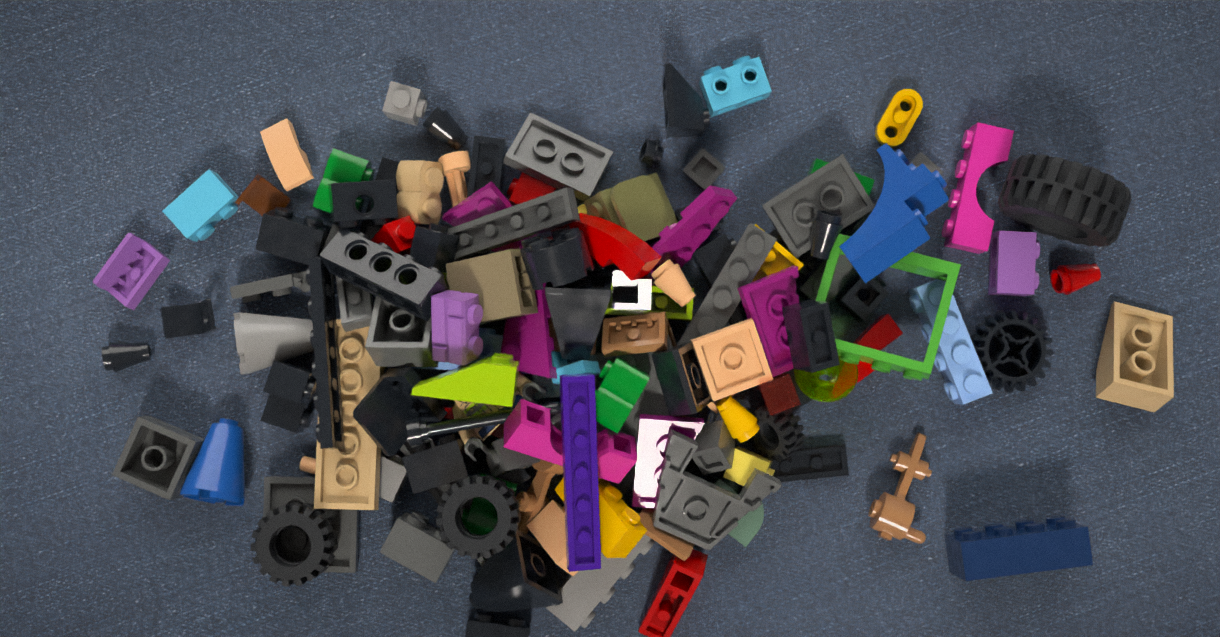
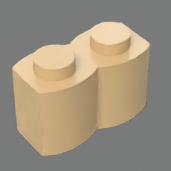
(419, 191)

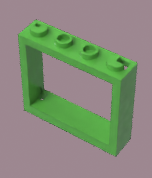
(885, 361)

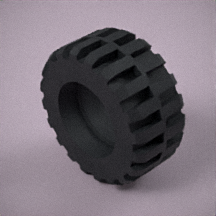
(1065, 200)

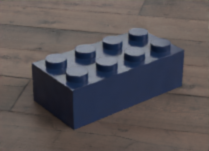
(1018, 549)

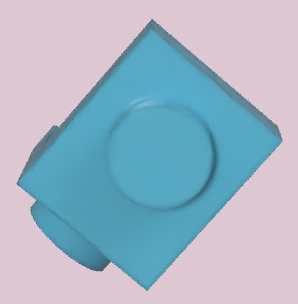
(579, 367)

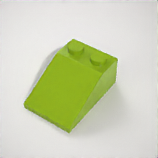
(483, 382)

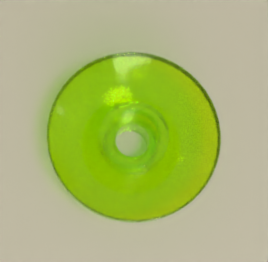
(838, 387)

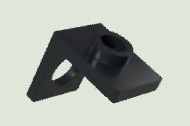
(188, 319)

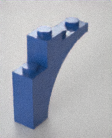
(898, 217)

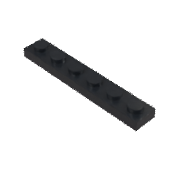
(326, 364)

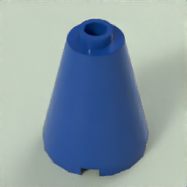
(218, 467)

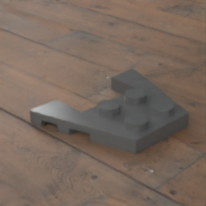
(699, 508)

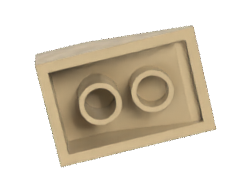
(1136, 358)

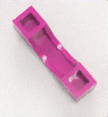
(968, 225)
(533, 434)

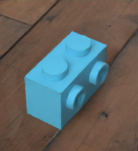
(734, 85)
(202, 206)

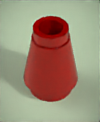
(1071, 278)

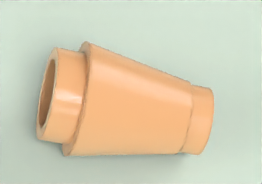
(673, 282)

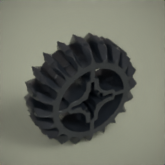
(1018, 359)

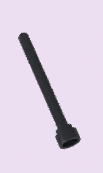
(421, 430)

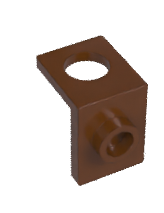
(263, 196)

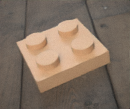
(732, 359)

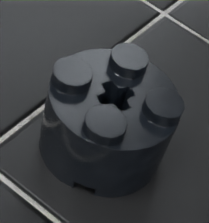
(557, 257)

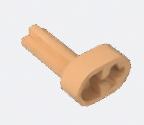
(454, 167)

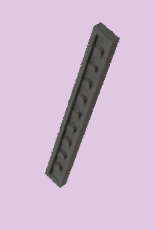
(723, 296)

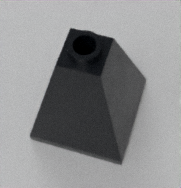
(578, 314)
(517, 578)

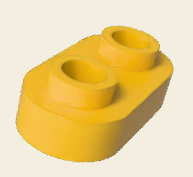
(897, 119)

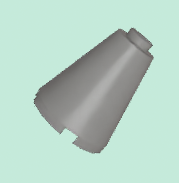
(269, 339)

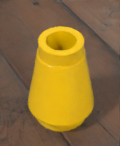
(737, 419)

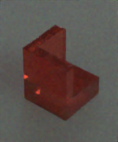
(779, 394)

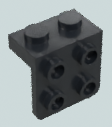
(390, 405)

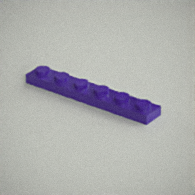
(580, 471)

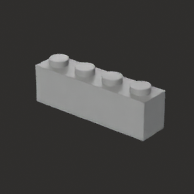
(589, 587)

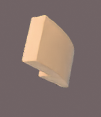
(286, 155)

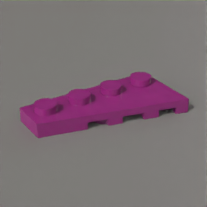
(697, 222)

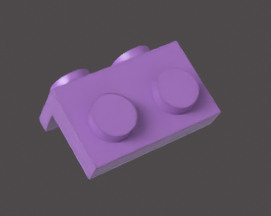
(131, 270)

